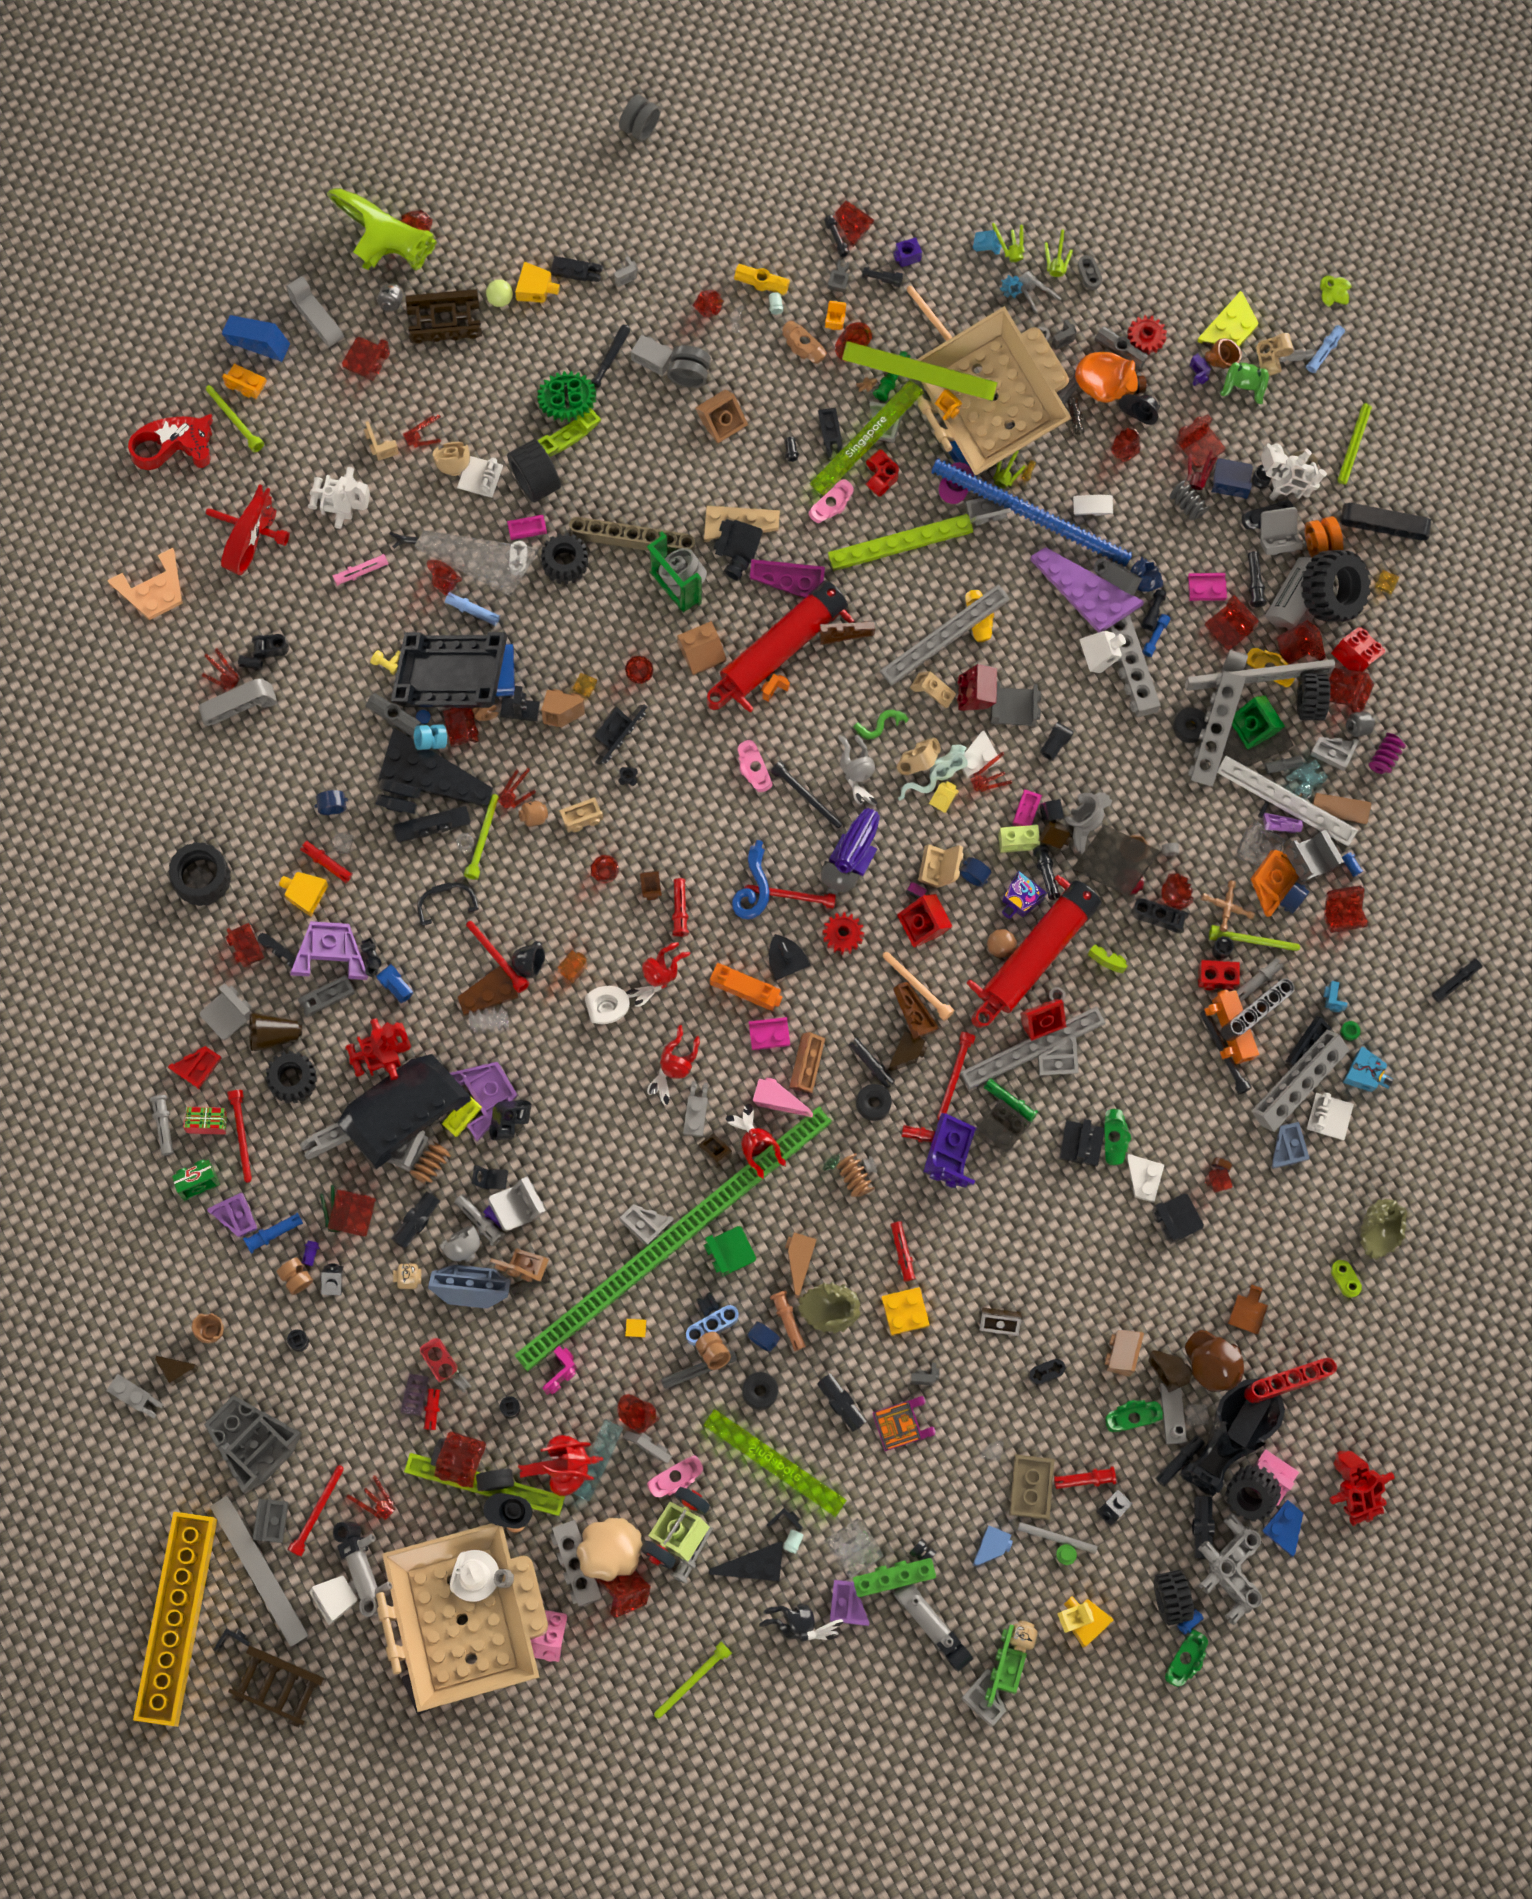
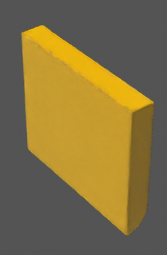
(635, 1328)

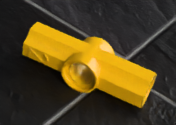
(751, 275)

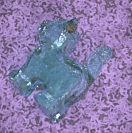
(1308, 777)

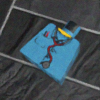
(1367, 1072)

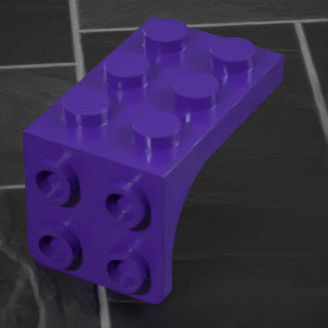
(950, 1152)

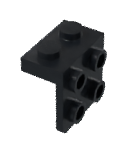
(738, 539)
(1177, 1218)

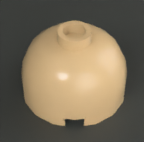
(452, 458)

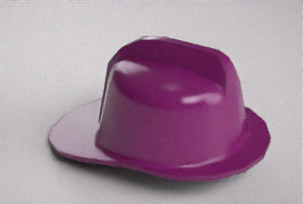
(951, 492)

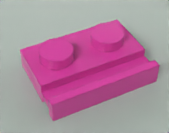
(1207, 587)
(769, 1033)

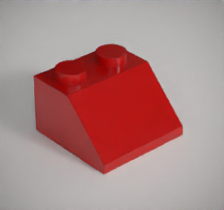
(924, 920)
(1044, 1019)

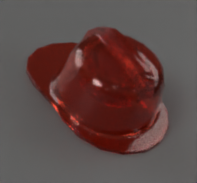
(856, 333)
(443, 576)
(636, 1413)

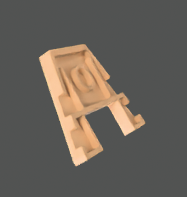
(155, 594)

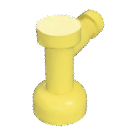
(391, 665)

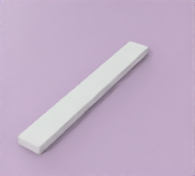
(1287, 800)

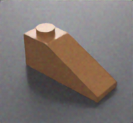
(799, 1258)

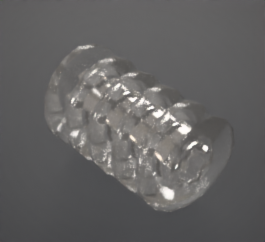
(488, 1020)

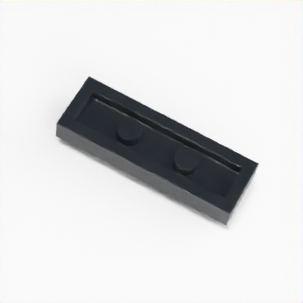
(1310, 1036)

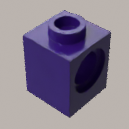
(911, 246)

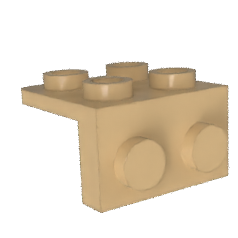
(940, 866)

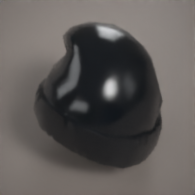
(529, 960)

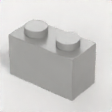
(651, 355)

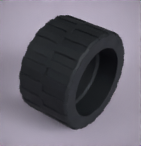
(534, 470)
(190, 854)

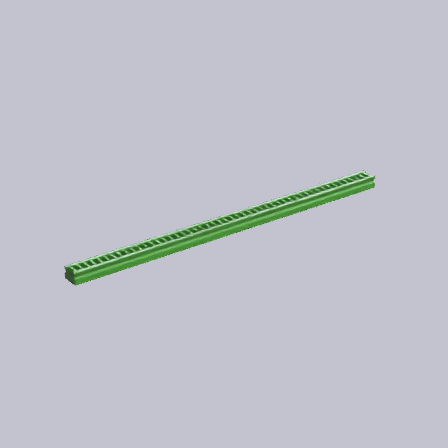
(669, 1242)

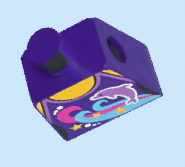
(1022, 896)

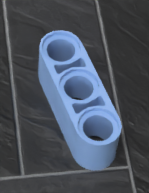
(718, 1317)

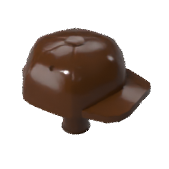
(1214, 1361)

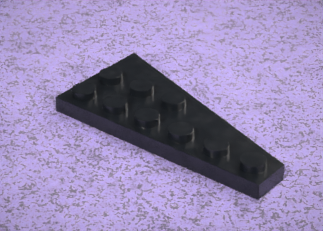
(431, 772)

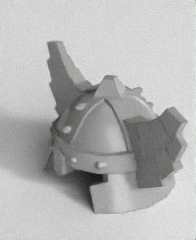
(1087, 816)

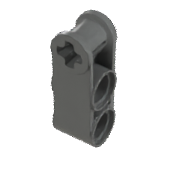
(1118, 575)

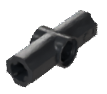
(415, 1220)
(841, 1402)
(1202, 1524)

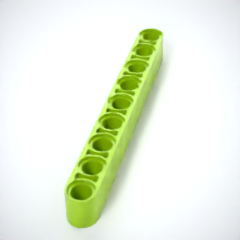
(920, 371)

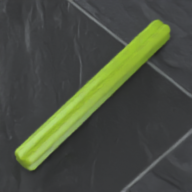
(1354, 444)

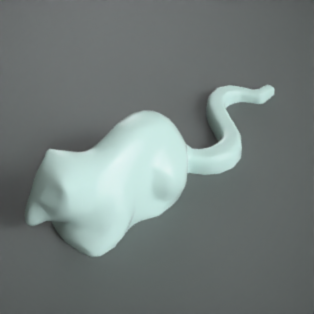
(941, 770)

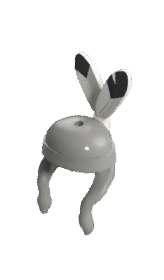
(857, 770)

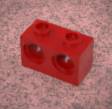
(1218, 969)

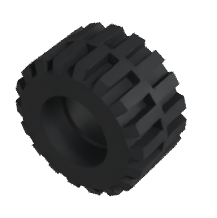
(561, 545)
(1313, 696)
(286, 1062)
(1243, 1502)
(1173, 1597)

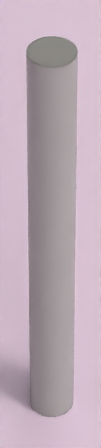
(1057, 1537)

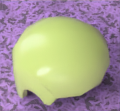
(499, 293)

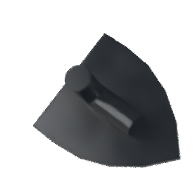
(786, 957)

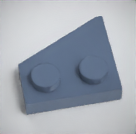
(1289, 1146)

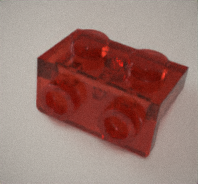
(245, 945)

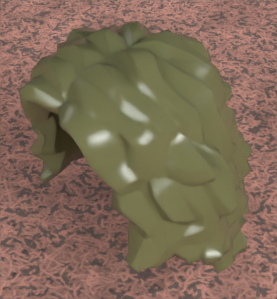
(1383, 1228)
(830, 1307)

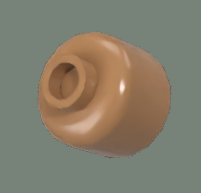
(533, 813)

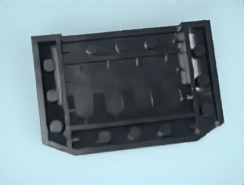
(401, 1108)

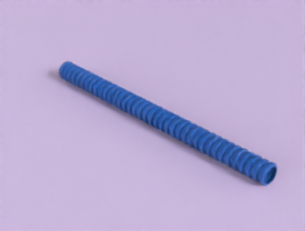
(1031, 512)

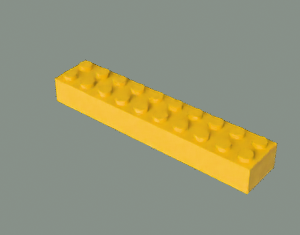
(175, 1619)

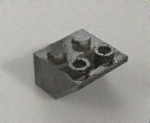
(1002, 1128)

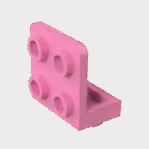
(549, 1645)

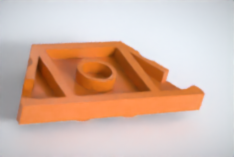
(1273, 880)

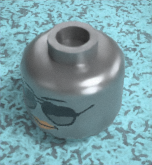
(390, 297)

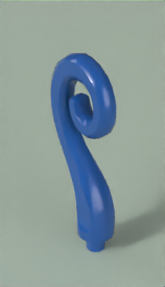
(755, 858)

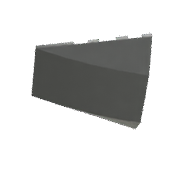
(251, 1441)

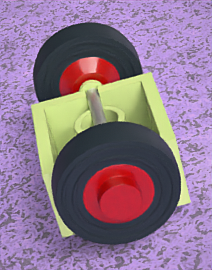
(677, 1530)

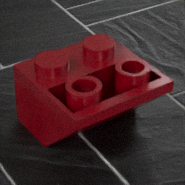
(977, 688)

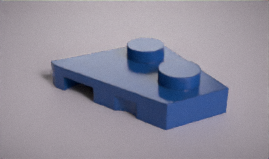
(1285, 1527)

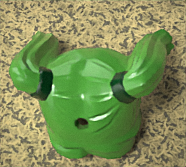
(1246, 377)

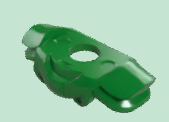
(1116, 1151)
(1148, 1411)
(1178, 1672)

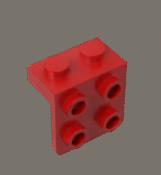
(1358, 650)

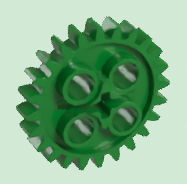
(580, 395)

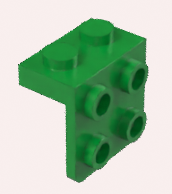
(729, 1251)

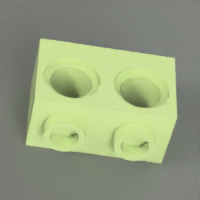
(1018, 838)

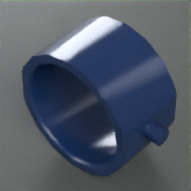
(331, 802)
(975, 872)
(1294, 897)
(763, 1336)

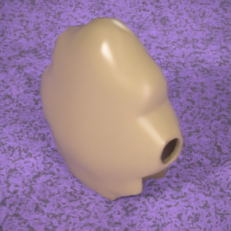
(609, 1549)

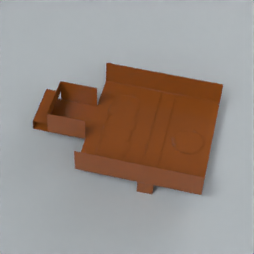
(1248, 1312)

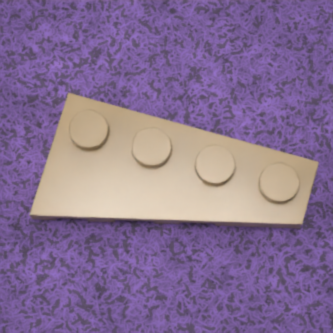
(765, 519)

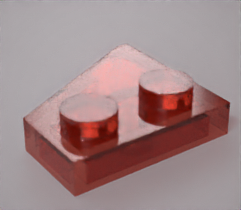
(853, 222)

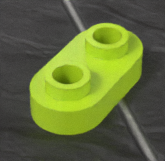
(1346, 1278)

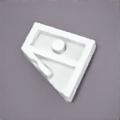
(979, 755)
(1145, 1177)

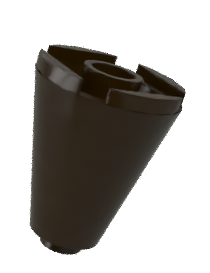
(271, 1031)

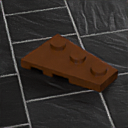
(845, 631)
(488, 992)
(914, 1011)

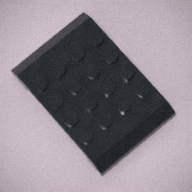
(449, 670)

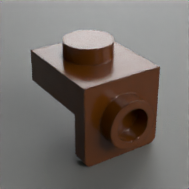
(650, 885)

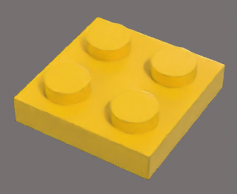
(905, 1311)

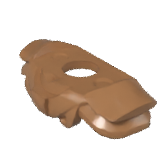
(813, 351)

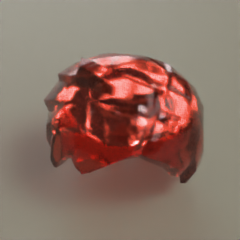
(417, 219)
(1126, 445)

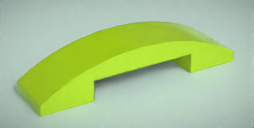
(570, 433)

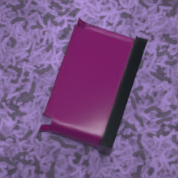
(916, 890)

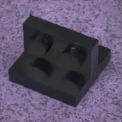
(1082, 1142)

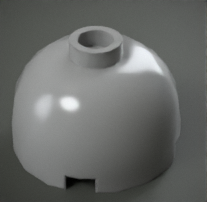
(462, 1244)

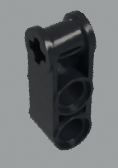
(1170, 915)

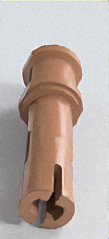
(785, 1311)

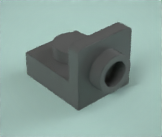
(1064, 336)
(921, 1377)

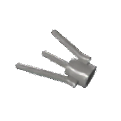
(1030, 282)

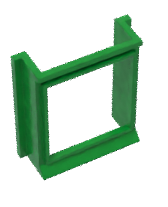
(689, 590)

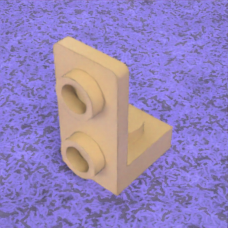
(383, 451)
(934, 687)

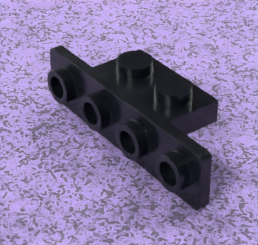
(614, 729)
(431, 824)

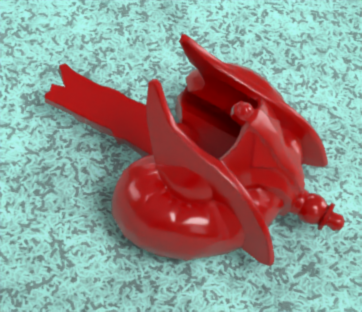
(568, 1466)

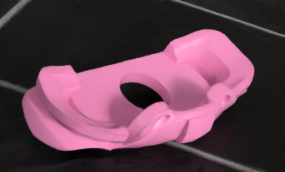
(841, 493)
(748, 754)
(689, 1470)

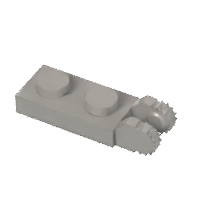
(696, 1111)
(325, 1140)
(132, 1395)

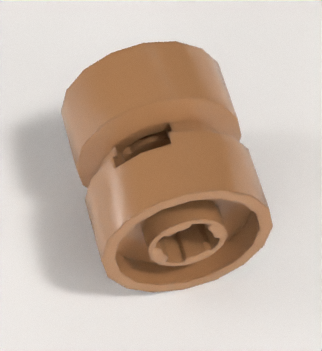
(293, 1274)
(713, 1351)

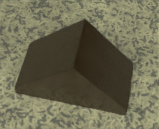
(715, 1150)
(175, 1370)

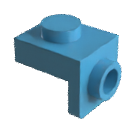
(986, 241)
(1330, 994)

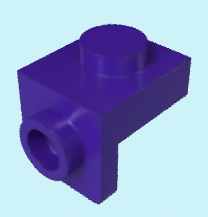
(1201, 368)

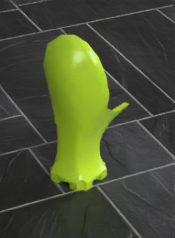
(383, 232)

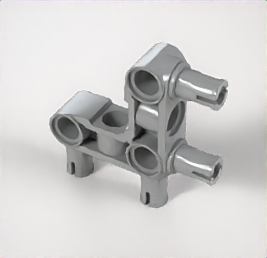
(1232, 1579)

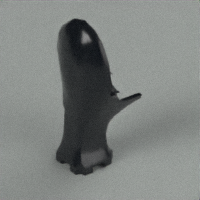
(1236, 1432)

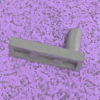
(1173, 1416)

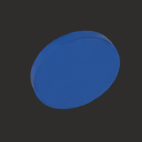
(423, 716)

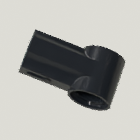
(1058, 738)

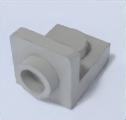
(627, 274)

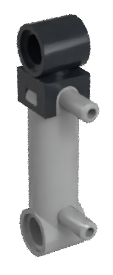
(353, 1550)
(934, 1627)

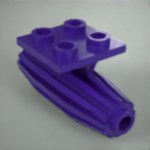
(854, 848)

